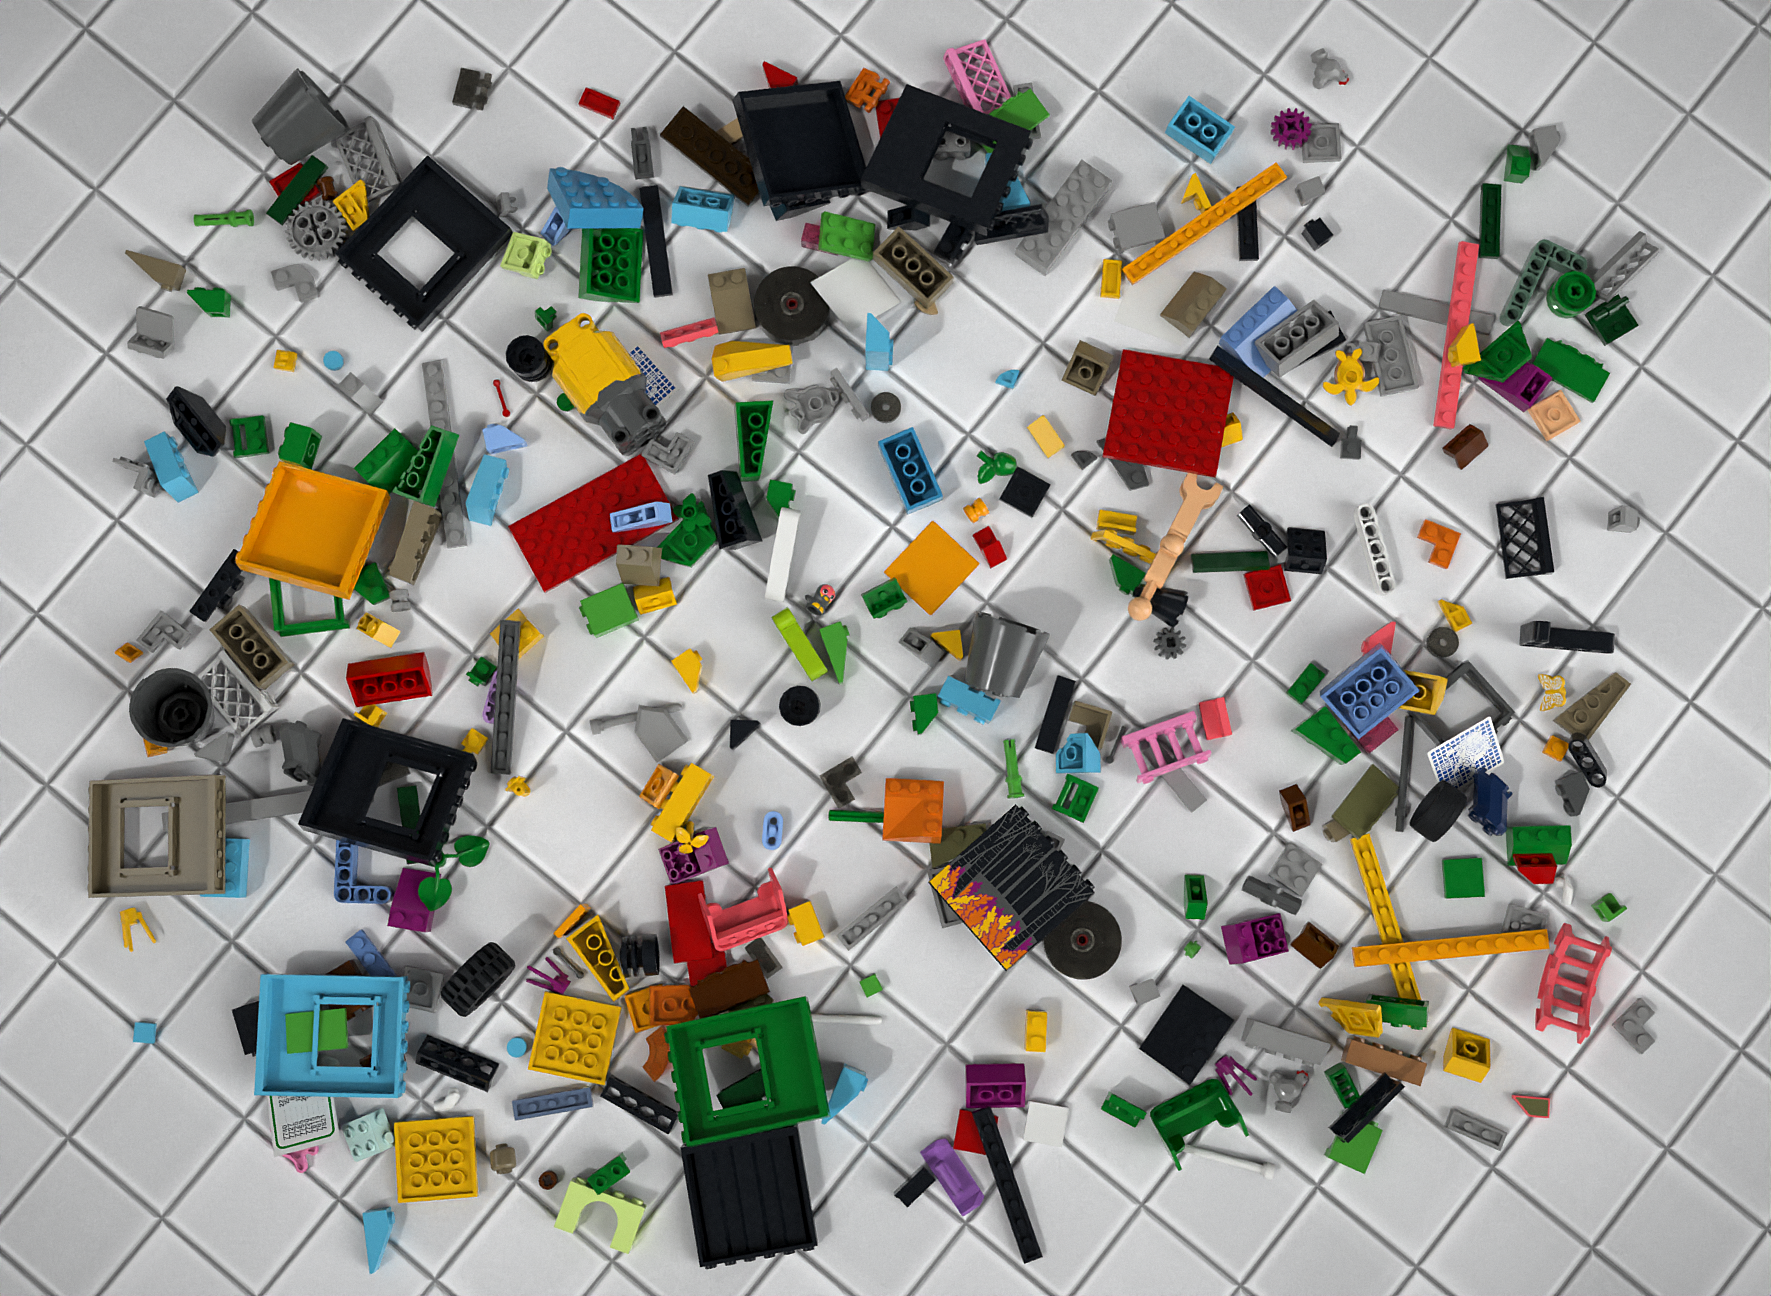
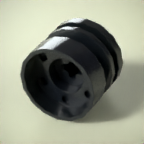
(519, 355)
(796, 716)
(640, 955)

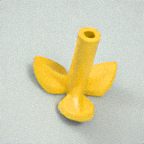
(686, 836)

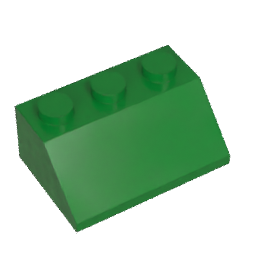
(387, 461)
(1539, 841)
(1402, 1011)

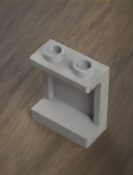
(1136, 227)

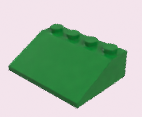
(611, 264)

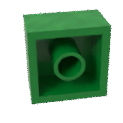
(299, 445)

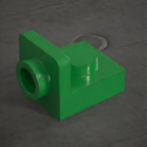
(481, 672)

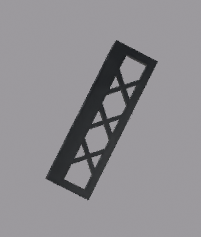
(1014, 227)
(454, 1066)
(644, 1099)

